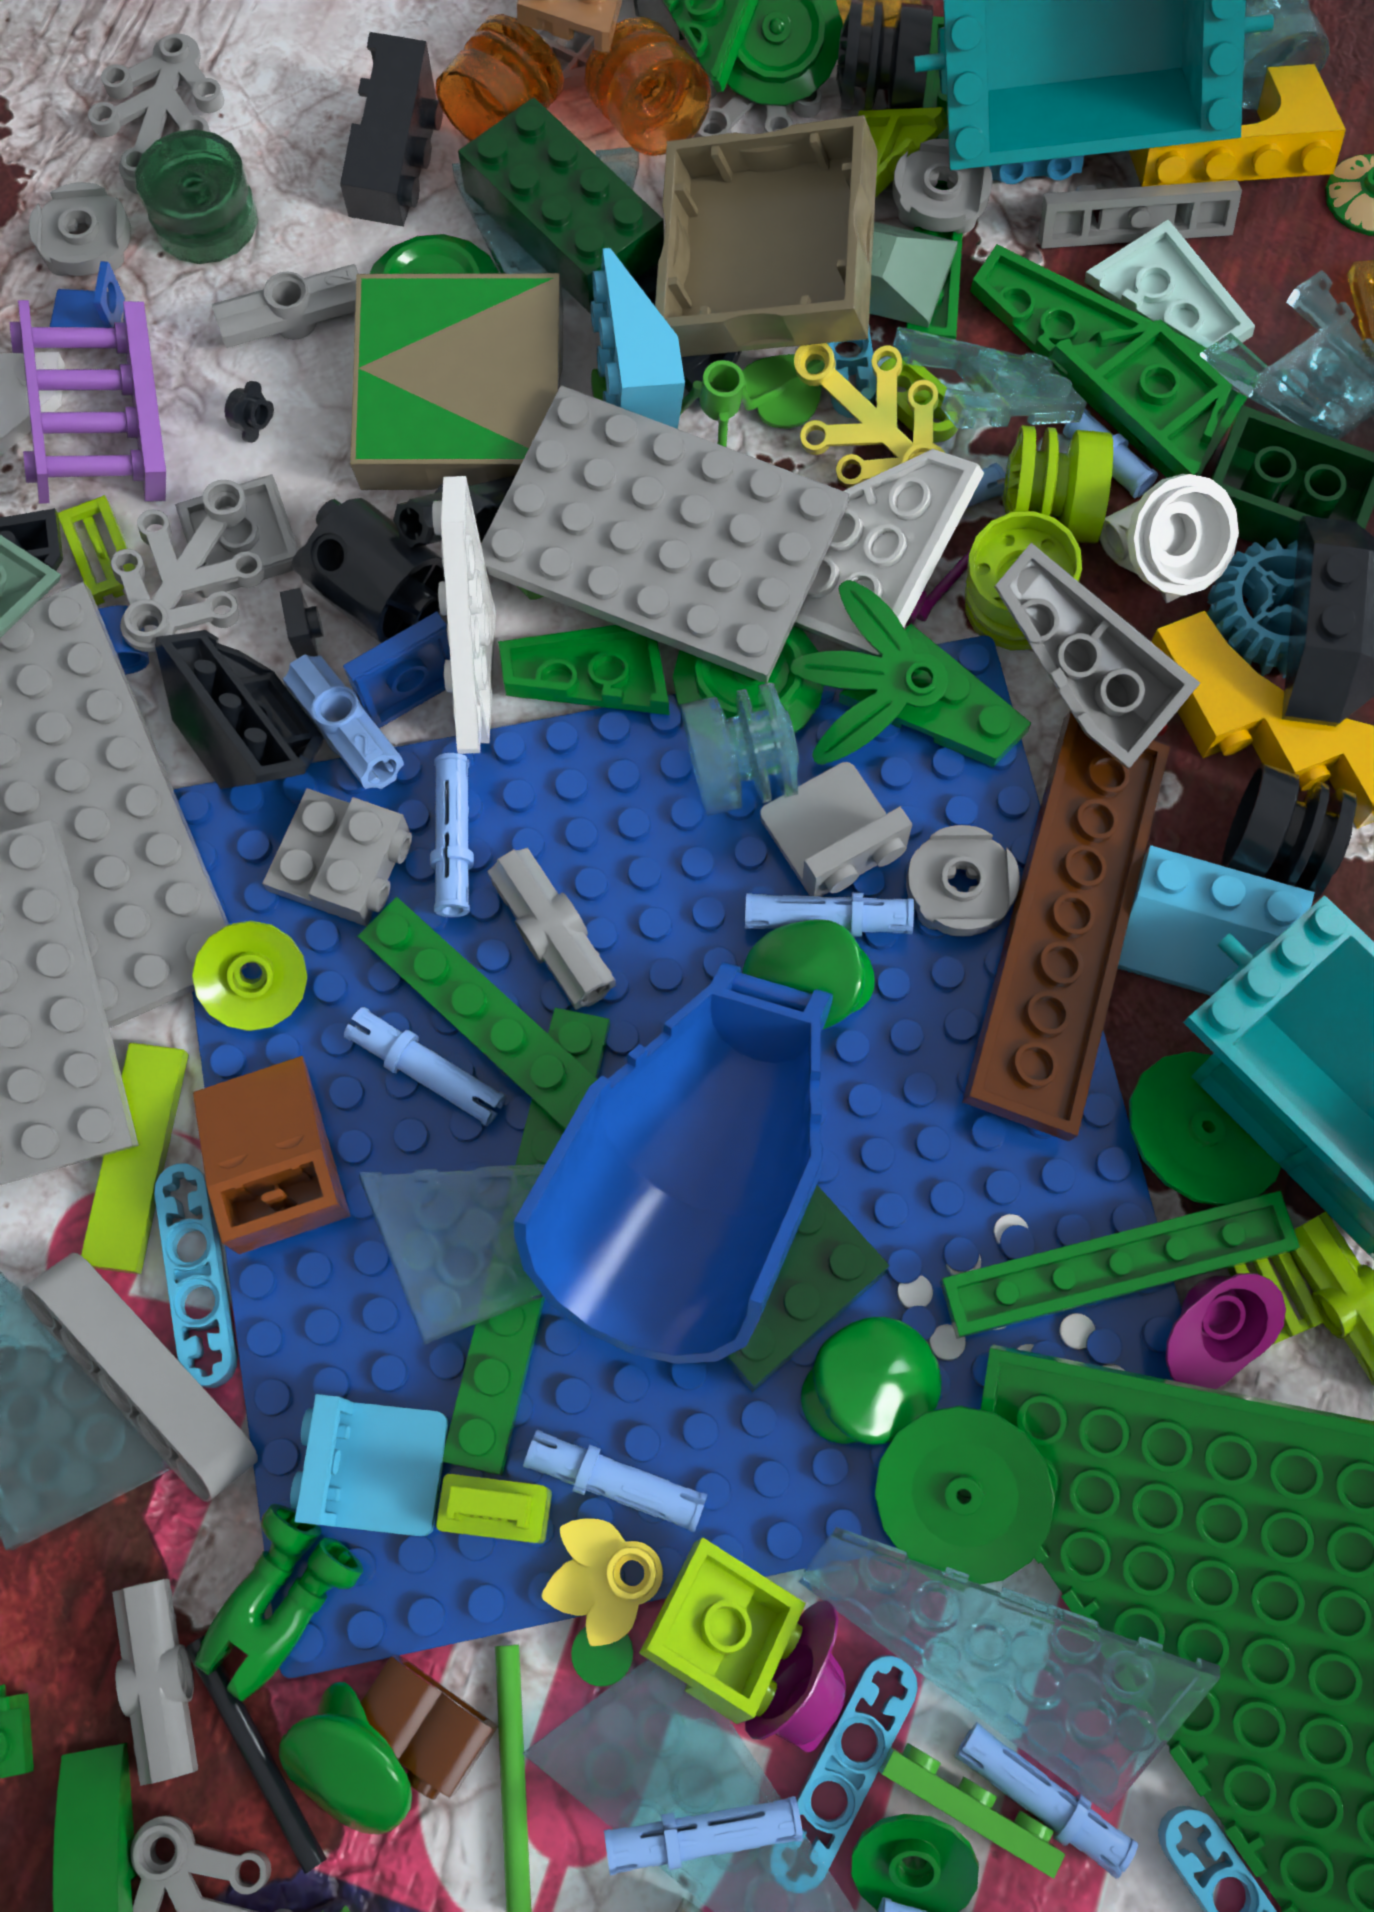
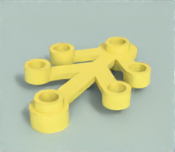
(876, 424)

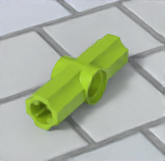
(1339, 1285)

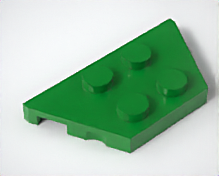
(1152, 388)

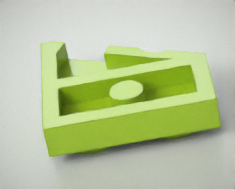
(898, 132)

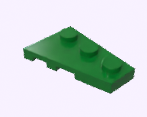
(587, 668)
(968, 715)

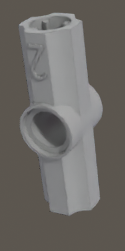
(287, 306)
(551, 928)
(154, 1682)

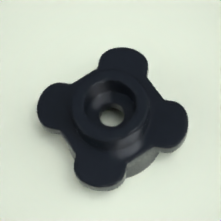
(248, 410)

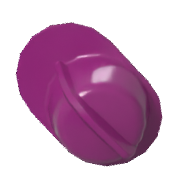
(1224, 1328)
(808, 1685)

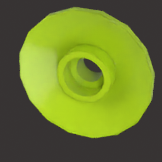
(245, 1001)

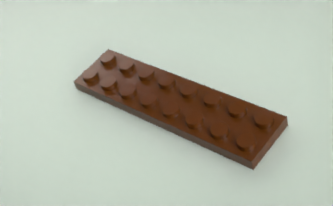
(1065, 936)

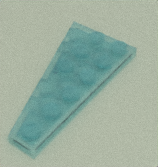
(454, 1242)
(58, 1432)
(1032, 1671)
(662, 1751)

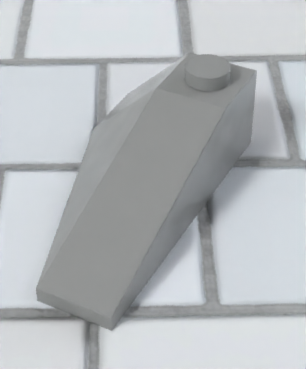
(1100, 664)

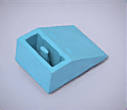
(637, 346)

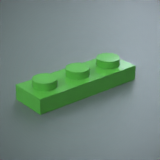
(973, 1807)

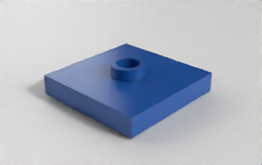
(401, 670)

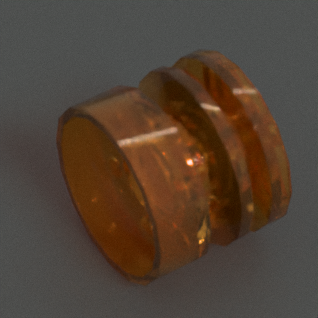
(497, 74)
(648, 86)

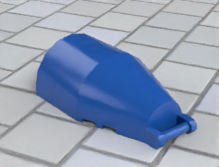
(685, 1176)

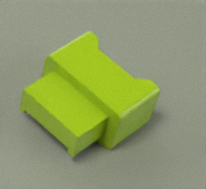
(494, 1508)

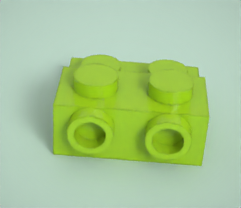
(724, 1632)

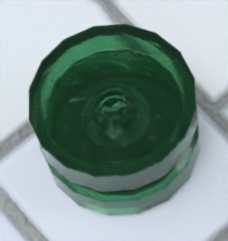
(197, 196)

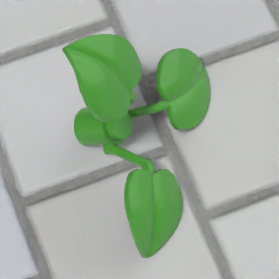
(763, 384)

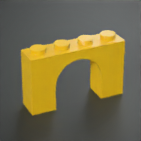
(1295, 138)

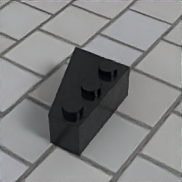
(394, 133)

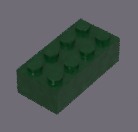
(559, 199)

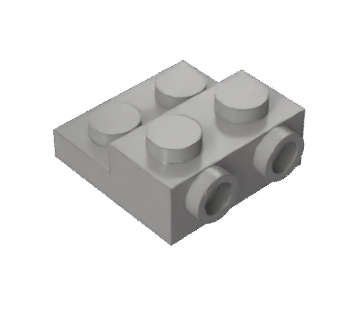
(339, 856)

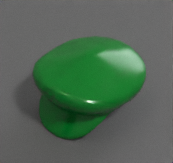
(814, 957)
(870, 1382)
(347, 1765)

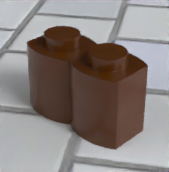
(426, 1727)

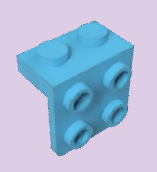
(370, 1467)

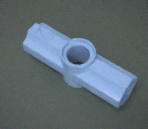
(343, 722)

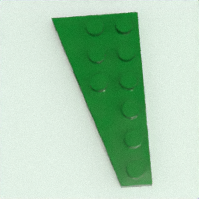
(1051, 308)

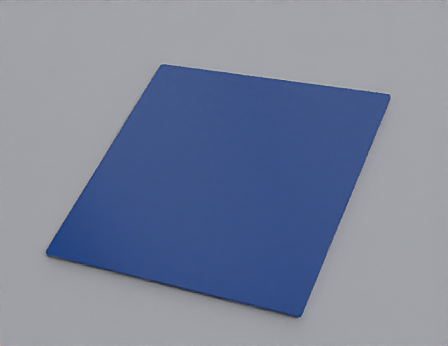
(663, 897)

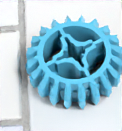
(1268, 584)

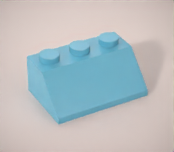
(1193, 904)

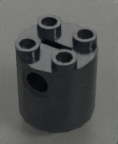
(367, 570)

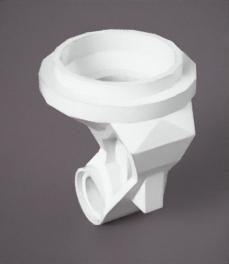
(1175, 535)

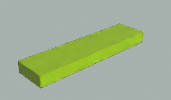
(127, 1179)

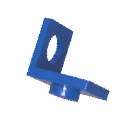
(88, 307)

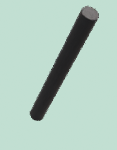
(261, 1765)

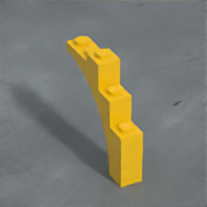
(1243, 708)

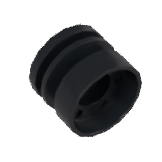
(884, 55)
(1302, 837)

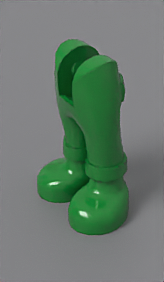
(242, 1616)

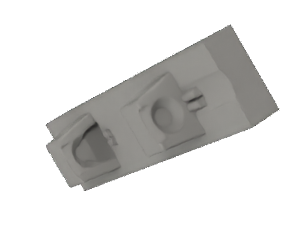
(1131, 212)

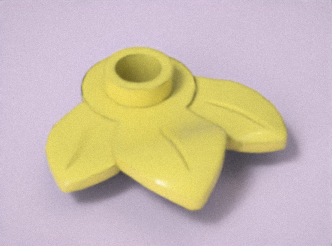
(593, 1579)

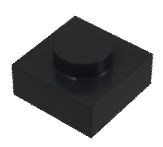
(301, 623)

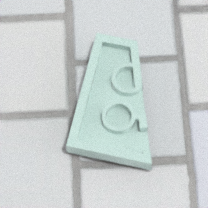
(1169, 282)

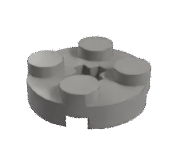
(933, 208)
(80, 253)
(957, 912)

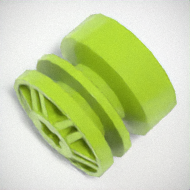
(1062, 484)
(993, 555)

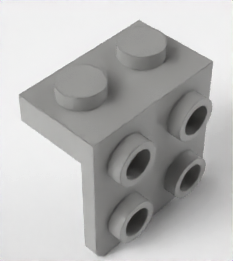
(835, 830)

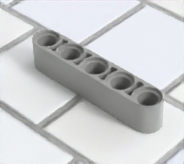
(140, 1376)

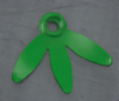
(862, 671)

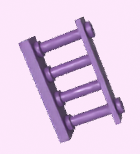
(132, 379)

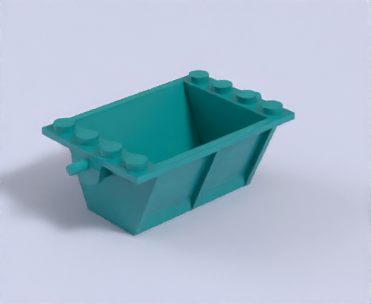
(1088, 76)
(1299, 1058)

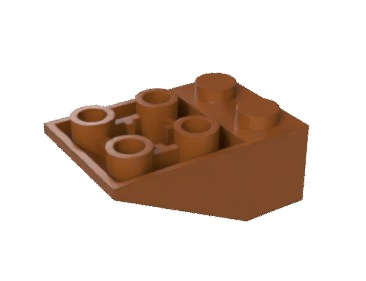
(267, 1157)

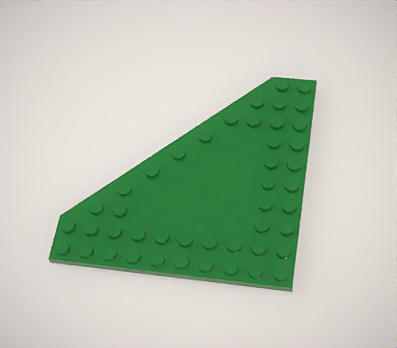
(1237, 1543)

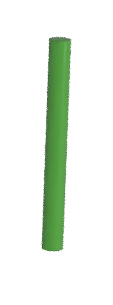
(512, 1779)

